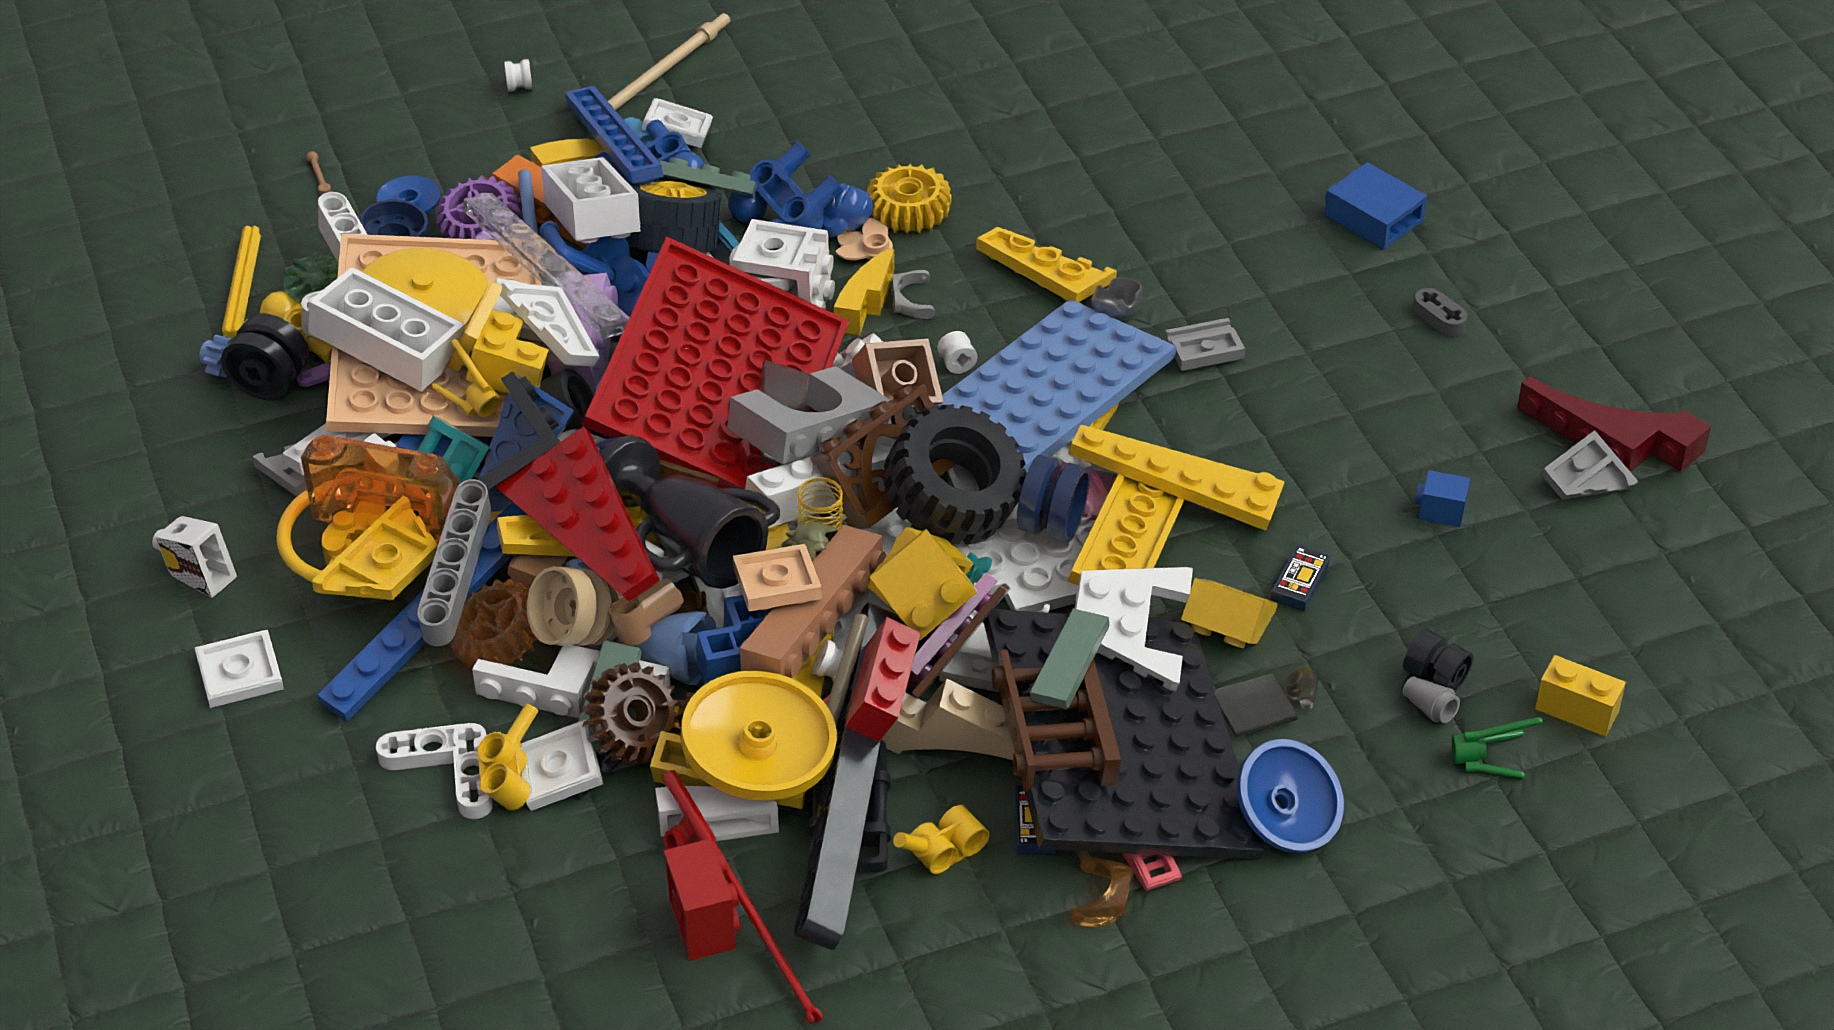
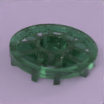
(311, 277)

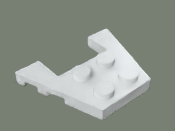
(1125, 599)

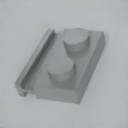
(1205, 344)

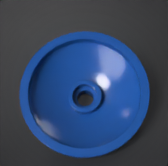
(1304, 788)

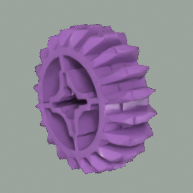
(451, 218)

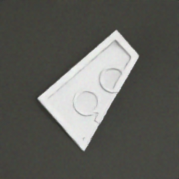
(553, 320)

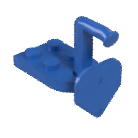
(604, 256)

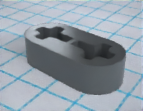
(1440, 312)

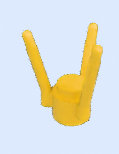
(480, 395)

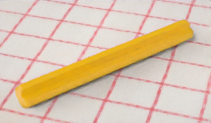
(241, 281)

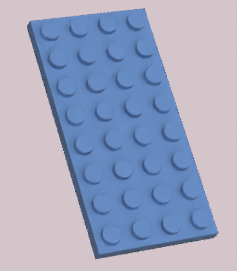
(1061, 377)

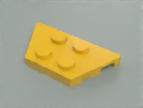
(381, 558)

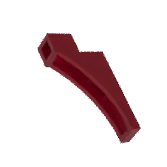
(1628, 433)

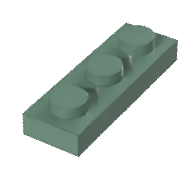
(709, 175)

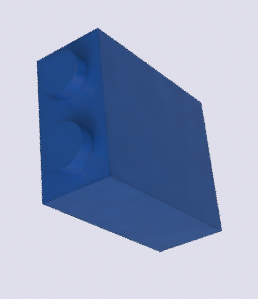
(1375, 205)

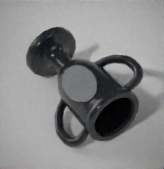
(689, 517)

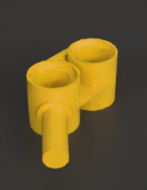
(503, 761)
(938, 849)

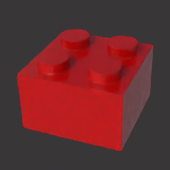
(702, 899)

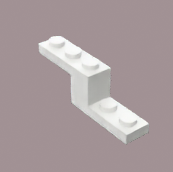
(558, 691)

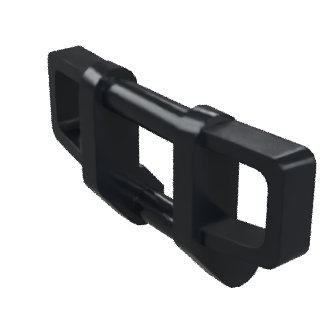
(875, 832)

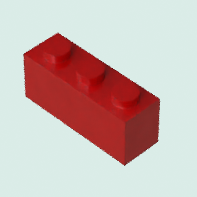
(882, 679)

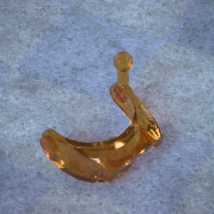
(1113, 902)

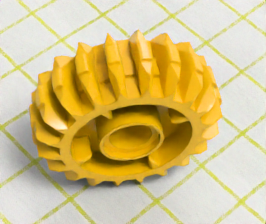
(909, 198)

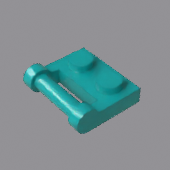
(462, 453)

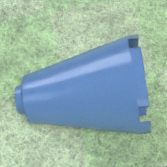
(675, 645)

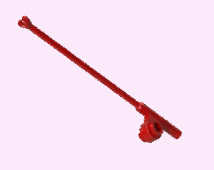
(695, 829)

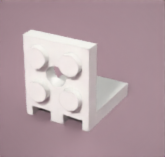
(800, 257)

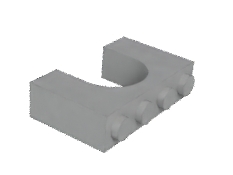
(794, 433)

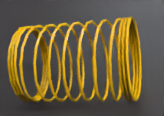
(825, 508)

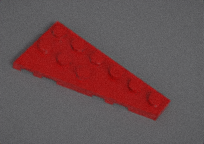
(581, 508)

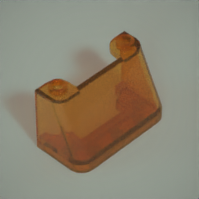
(350, 471)

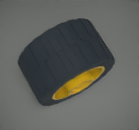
(679, 211)

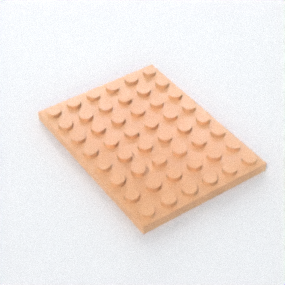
(375, 402)

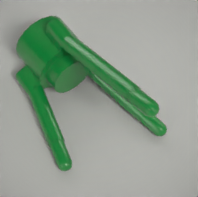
(1471, 746)

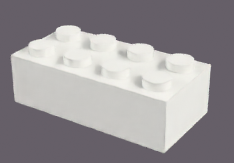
(591, 199)

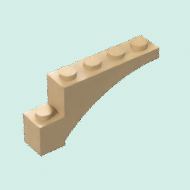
(951, 721)

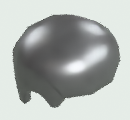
(1119, 300)

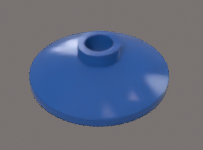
(413, 189)

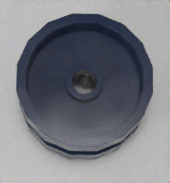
(1053, 498)

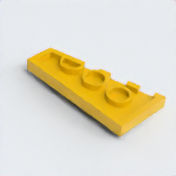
(1044, 265)

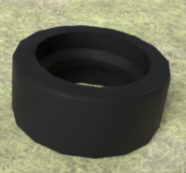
(572, 391)

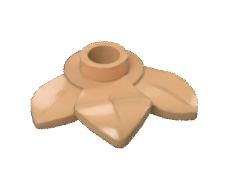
(864, 243)

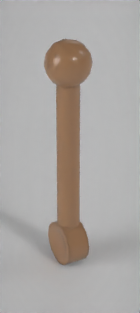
(312, 157)

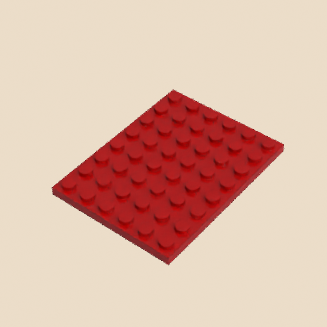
(695, 346)

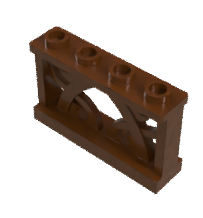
(874, 502)

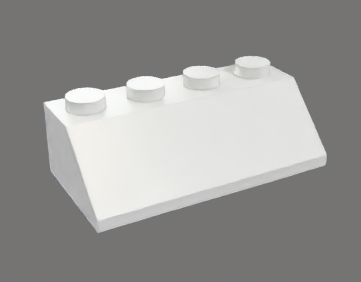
(384, 328)

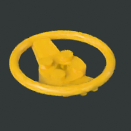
(336, 537)

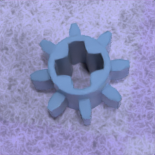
(211, 354)

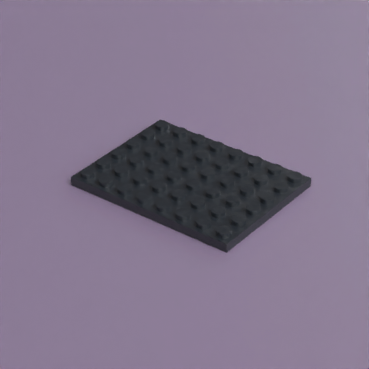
(1173, 746)

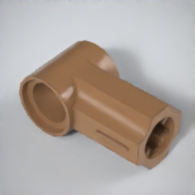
(636, 617)

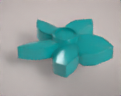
(980, 566)

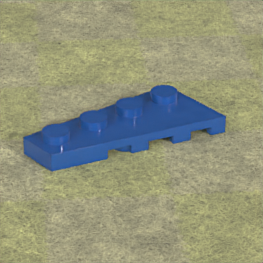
(516, 434)

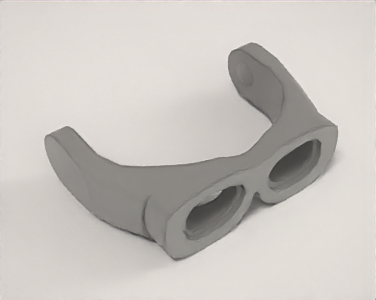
(900, 303)

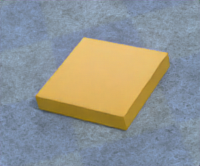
(475, 324)

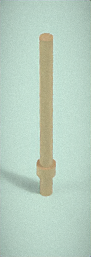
(704, 34)

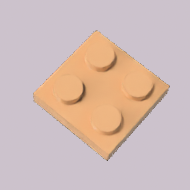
(777, 577)

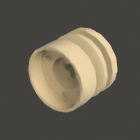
(571, 607)

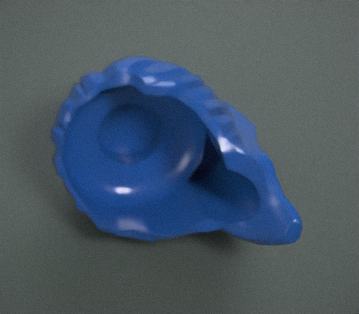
(847, 211)

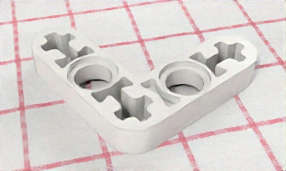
(453, 750)

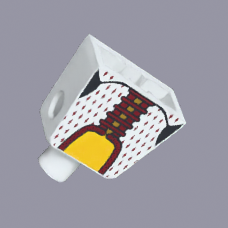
(196, 554)

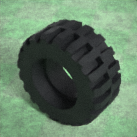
(974, 444)

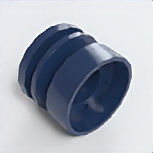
(394, 219)

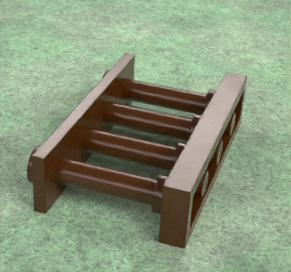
(1095, 726)

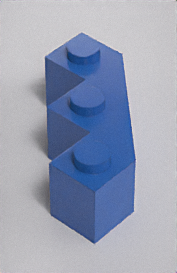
(720, 648)

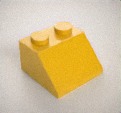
(923, 584)
(1228, 612)

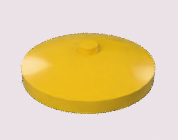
(433, 278)
(758, 735)

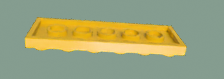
(1128, 529)

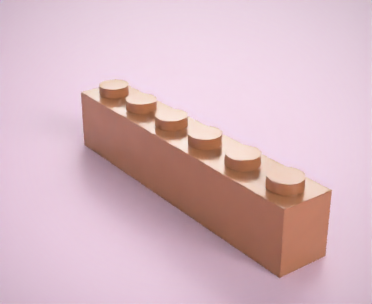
(795, 630)

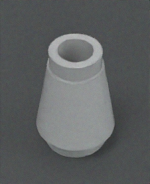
(1432, 699)

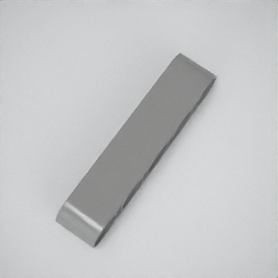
(468, 514)

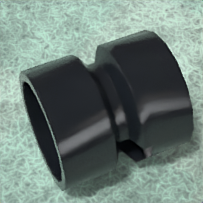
(1435, 660)

